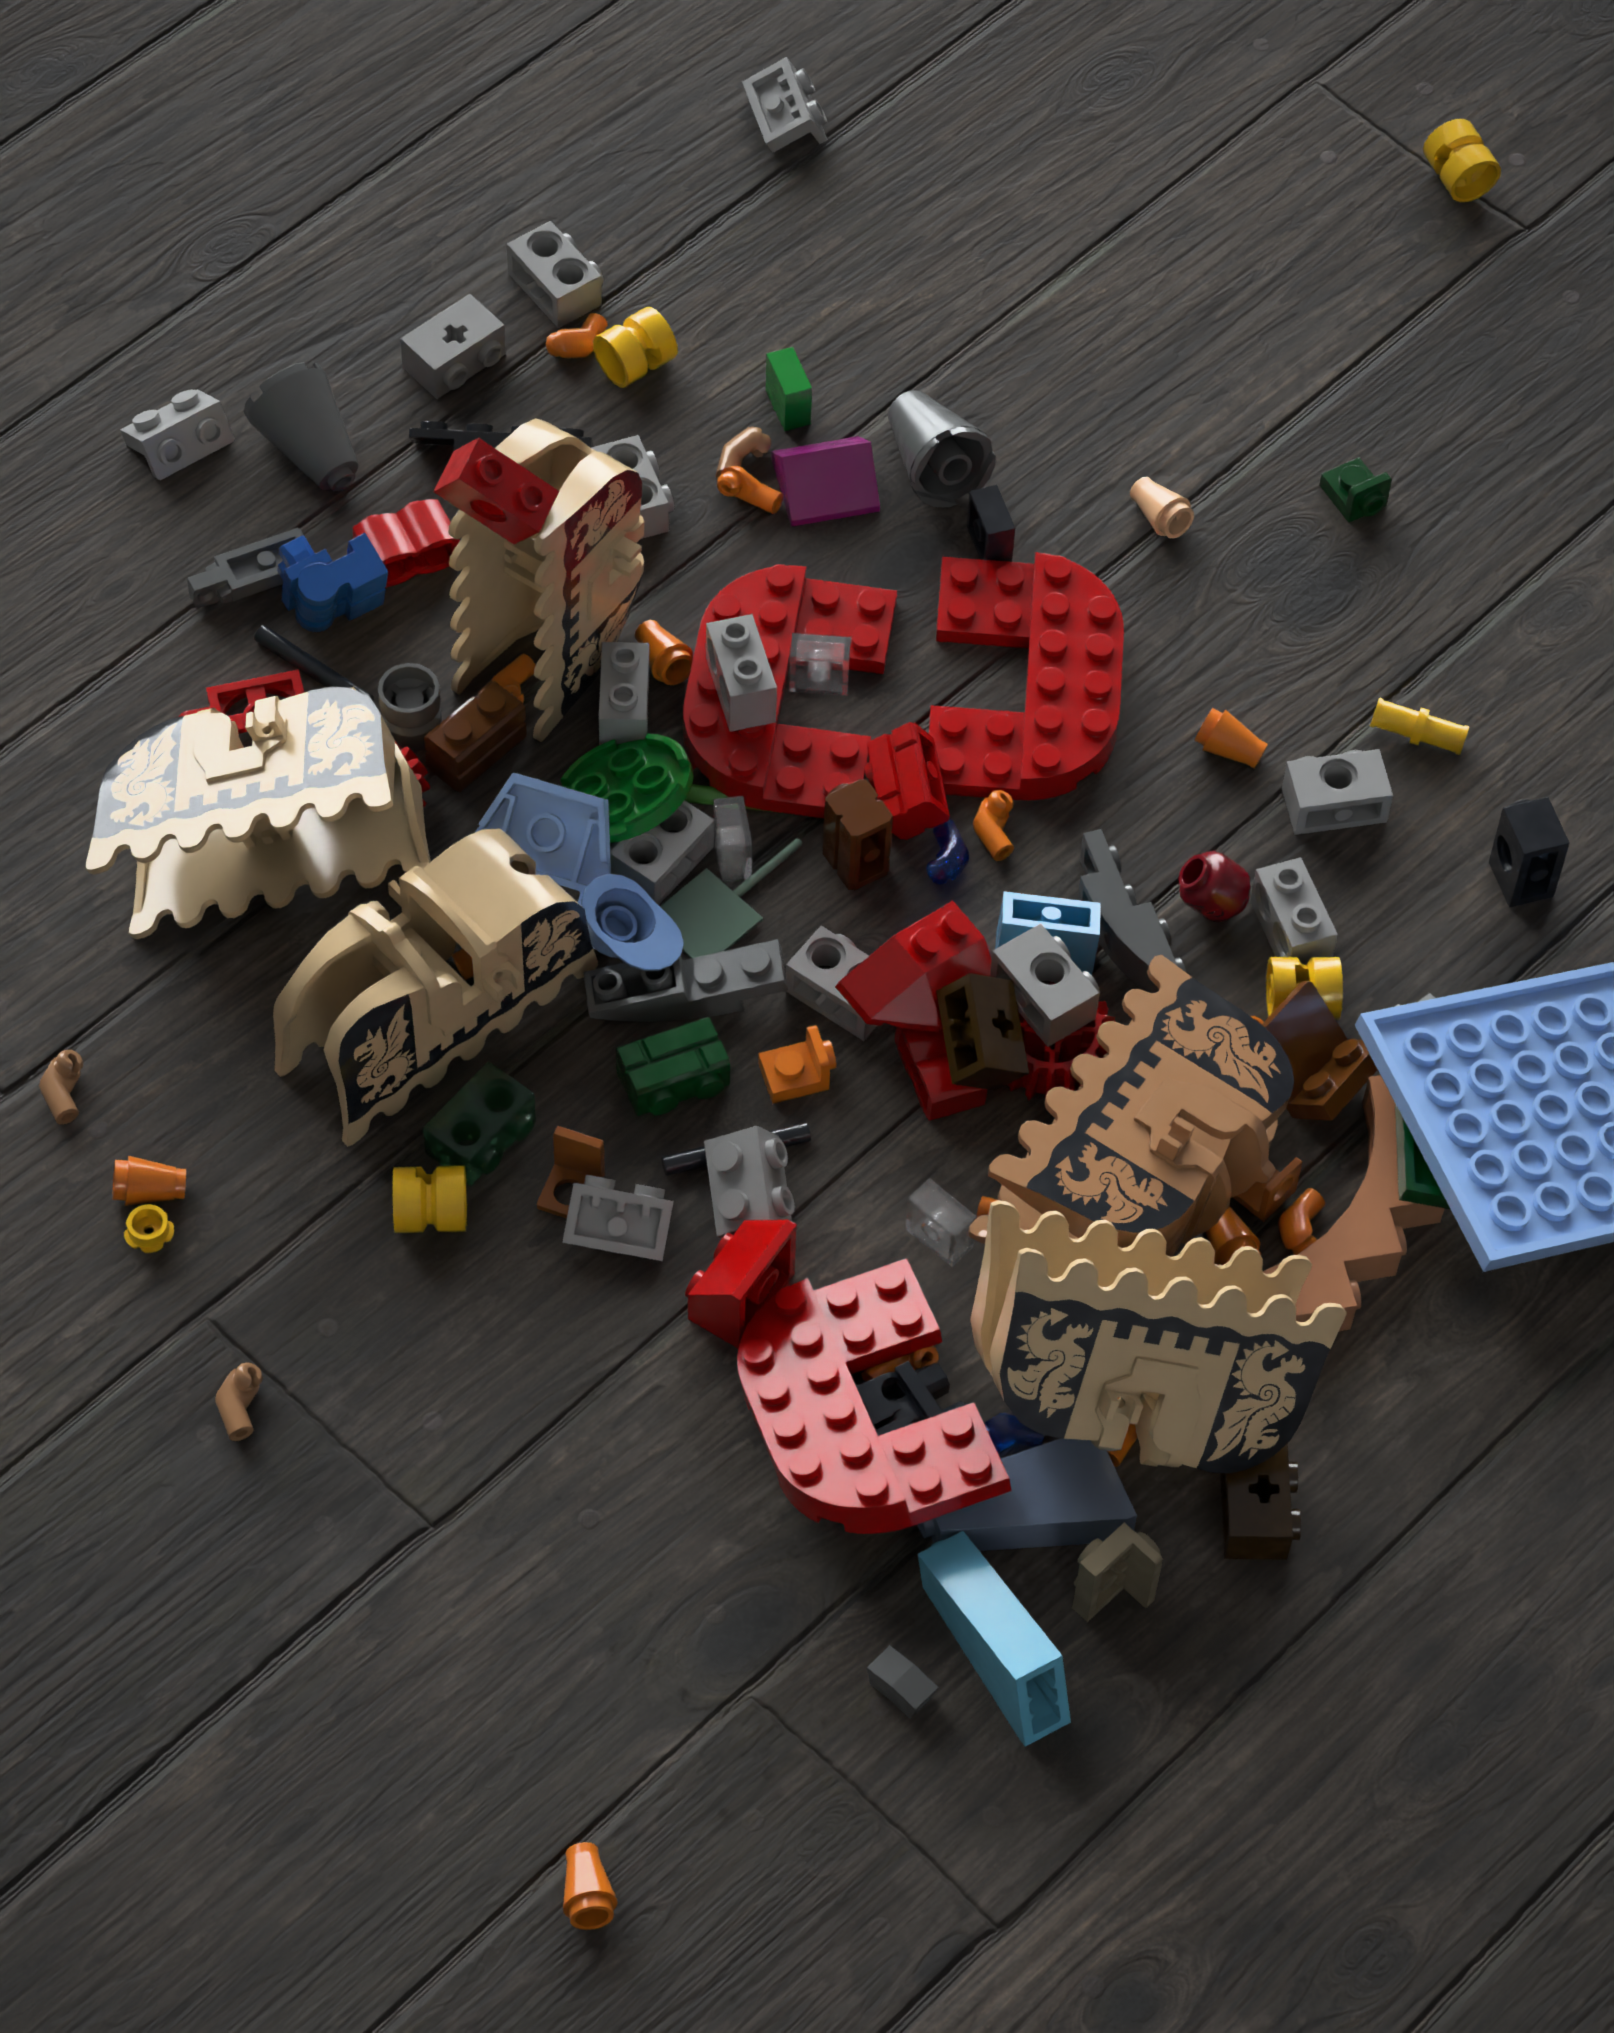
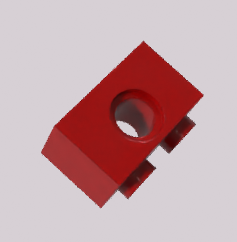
(496, 491)

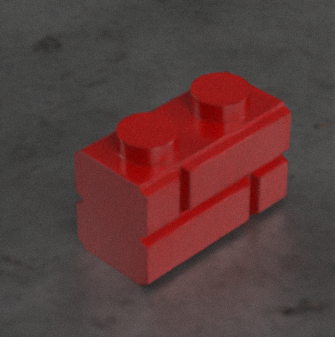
(908, 779)

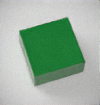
(788, 388)

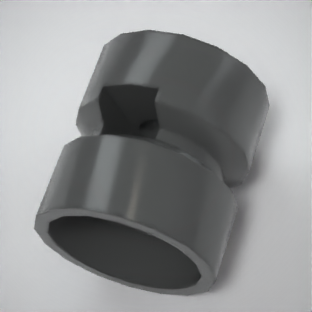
(410, 703)

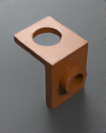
(573, 1159)
(1266, 1198)

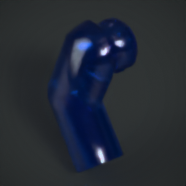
(952, 856)
(1007, 1430)

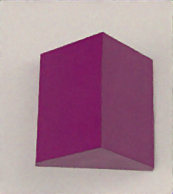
(827, 480)

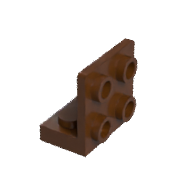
(1323, 1061)

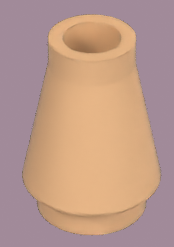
(1164, 509)

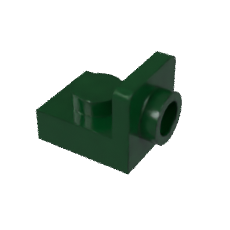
(1356, 489)

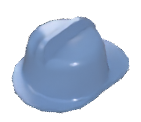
(630, 924)

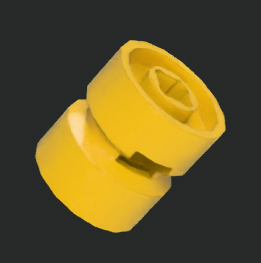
(1461, 160)
(633, 348)
(1287, 972)
(429, 1199)

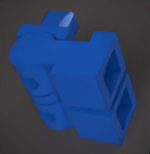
(329, 589)

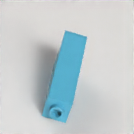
(997, 1637)

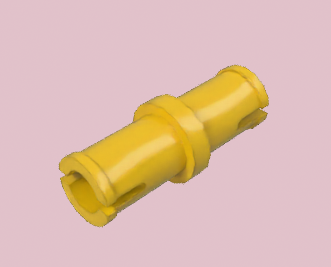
(1419, 726)

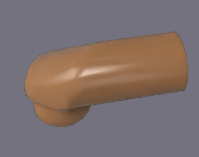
(741, 445)

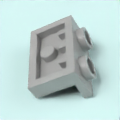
(784, 104)
(618, 1219)

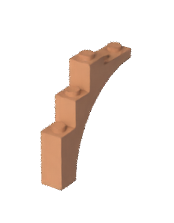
(1370, 1233)

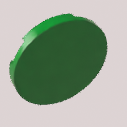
(638, 778)

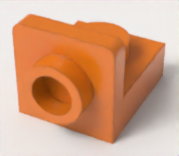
(798, 1068)

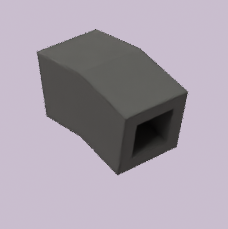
(901, 1681)

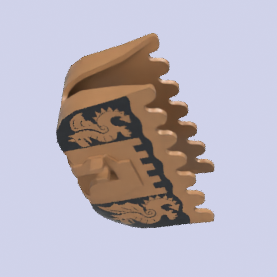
(1159, 1123)

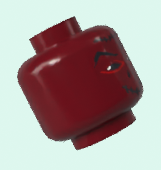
(1214, 886)

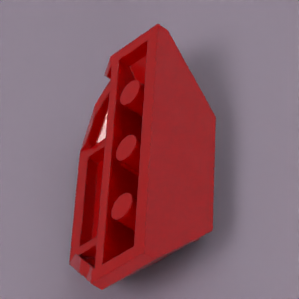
(905, 972)

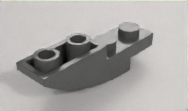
(1128, 931)
(689, 987)

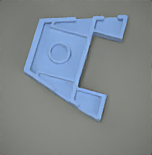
(556, 828)

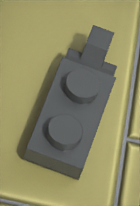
(240, 572)

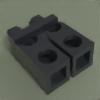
(905, 1396)

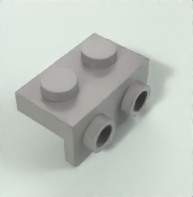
(179, 432)
(747, 1178)

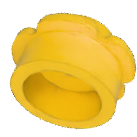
(148, 1217)

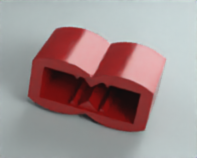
(410, 540)
(928, 1067)

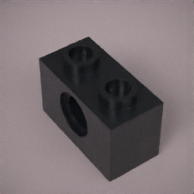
(1528, 851)

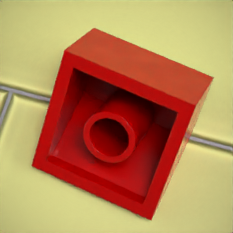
(742, 1277)

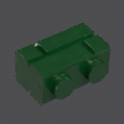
(673, 1067)

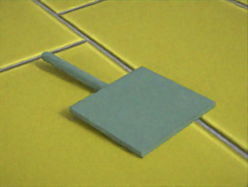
(713, 914)

